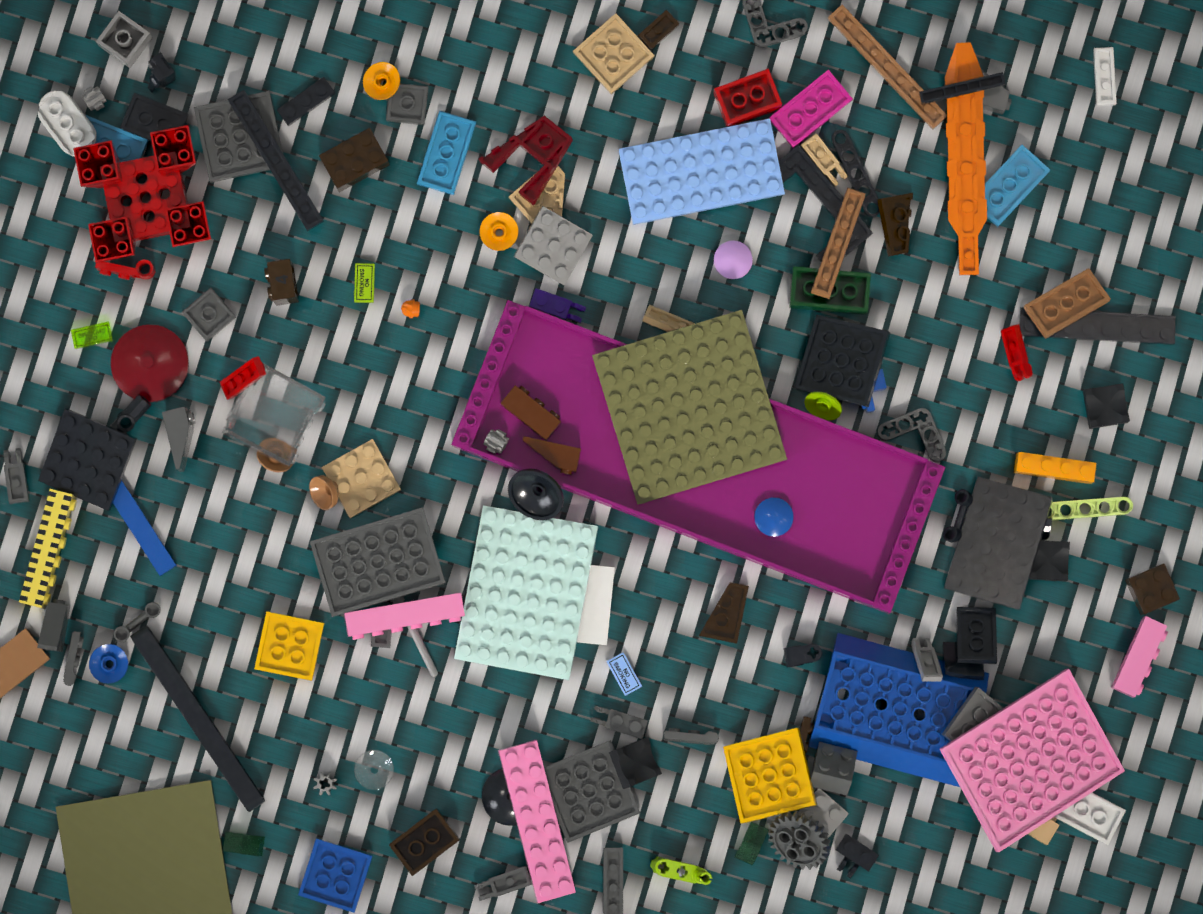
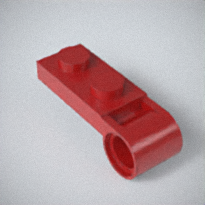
(126, 272)

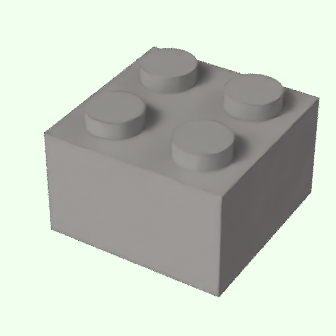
(124, 39)
(826, 812)

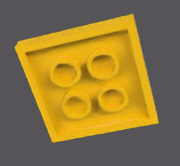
(289, 646)

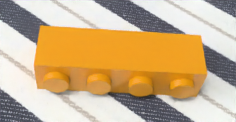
(1055, 468)

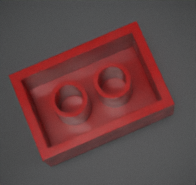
(747, 98)

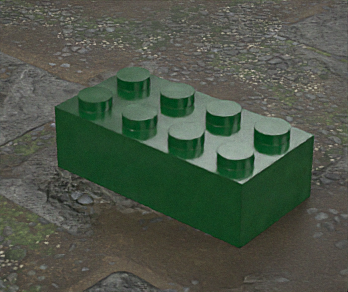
(848, 294)

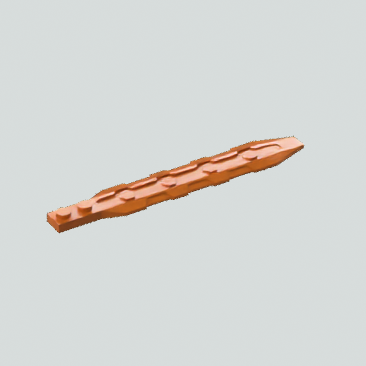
(966, 158)

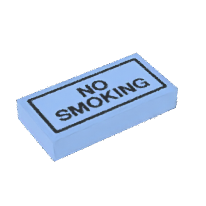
(624, 674)

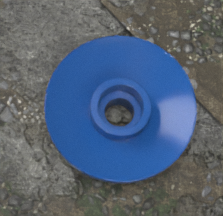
(98, 662)

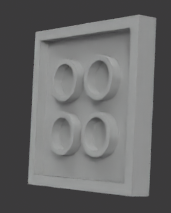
(553, 245)

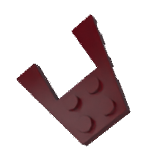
(542, 141)

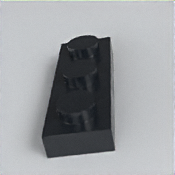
(306, 101)

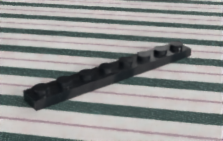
(275, 160)

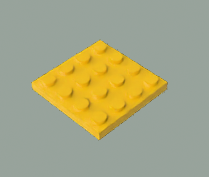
(769, 775)

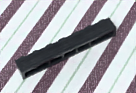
(962, 88)

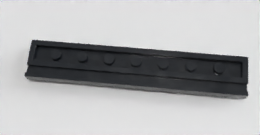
(1110, 327)

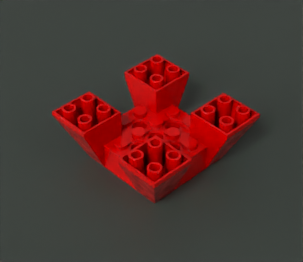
(101, 168)

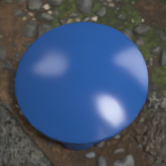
(774, 517)

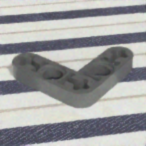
(764, 29)
(921, 427)

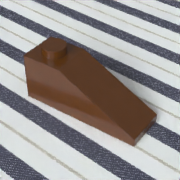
(560, 456)

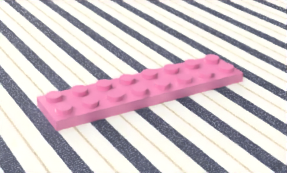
(536, 821)

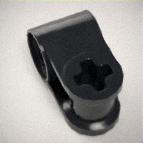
(798, 655)

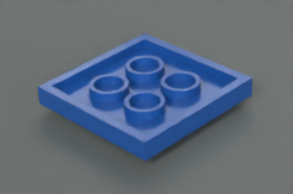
(335, 875)

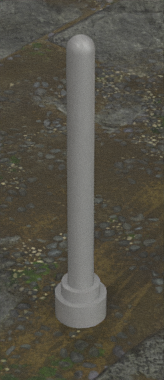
(419, 643)

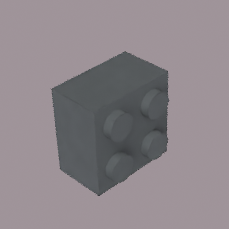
(833, 768)

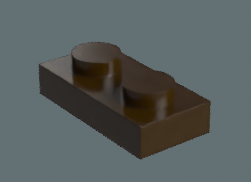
(658, 30)
(805, 729)

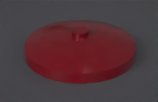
(150, 363)

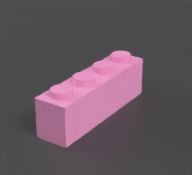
(1139, 657)

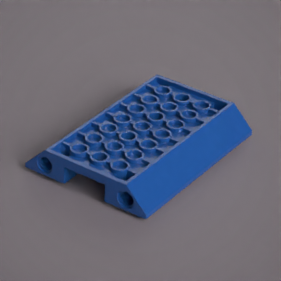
(889, 735)

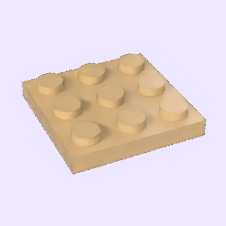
(613, 53)
(362, 478)

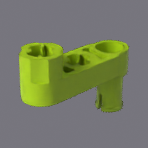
(691, 875)

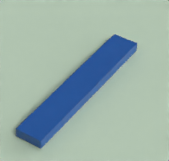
(143, 530)

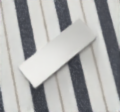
(1104, 76)

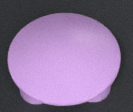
(733, 259)

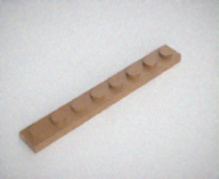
(885, 65)

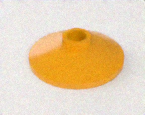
(375, 75)
(492, 224)

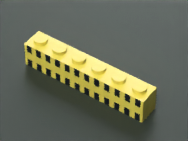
(47, 548)

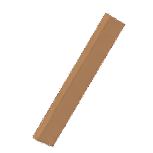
(838, 243)

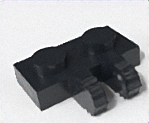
(856, 852)

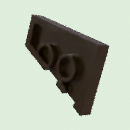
(895, 221)
(727, 615)

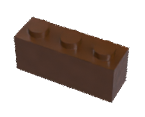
(531, 412)

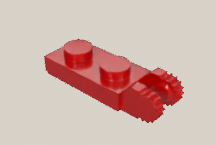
(1016, 352)

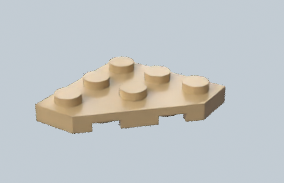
(550, 197)

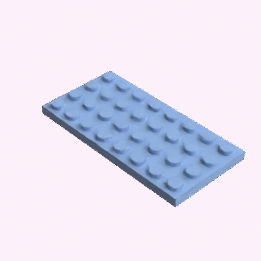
(701, 171)

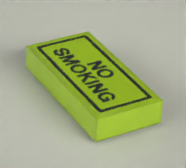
(364, 283)

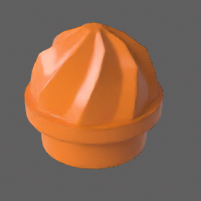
(411, 308)

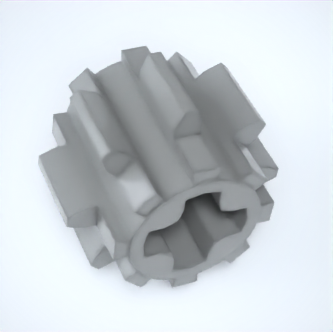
(94, 98)
(496, 441)
(330, 781)

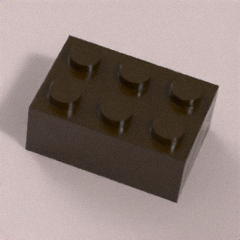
(354, 160)
(424, 842)

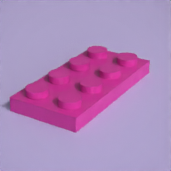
(810, 109)

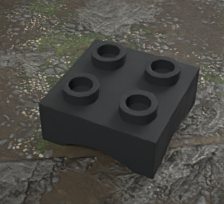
(1106, 406)
(1051, 561)
(635, 763)

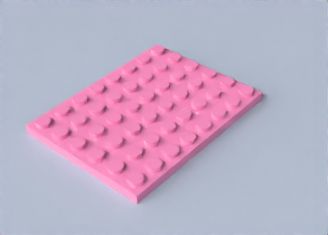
(1032, 760)

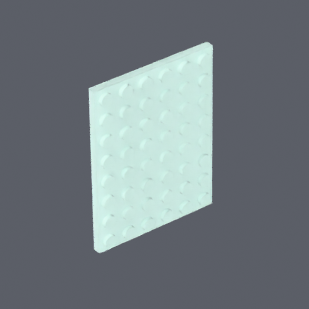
(526, 593)

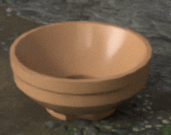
(324, 492)

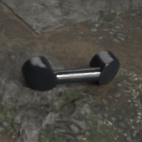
(965, 499)

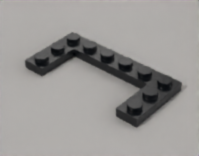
(799, 163)

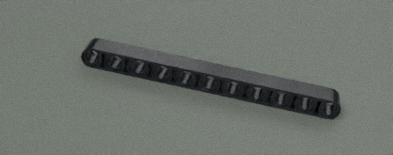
(197, 718)

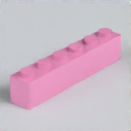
(403, 615)

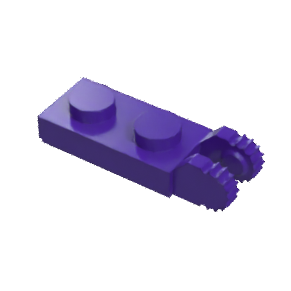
(555, 305)

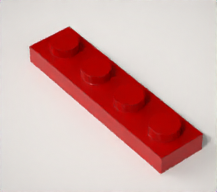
(243, 377)

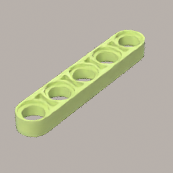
(1094, 508)

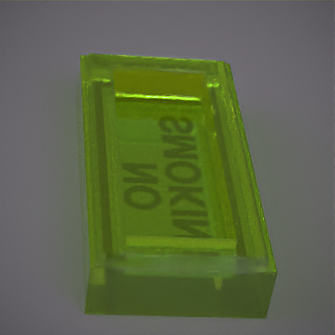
(92, 335)

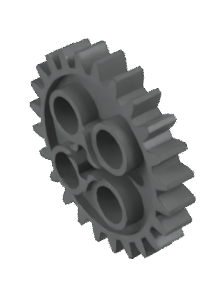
(799, 840)

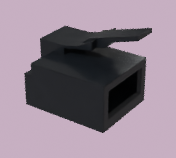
(161, 72)

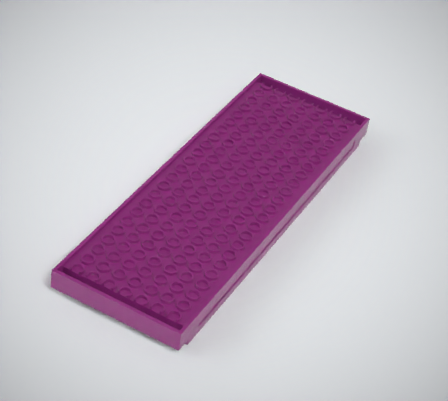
(850, 495)

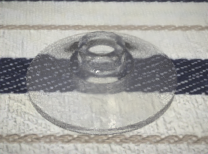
(366, 762)

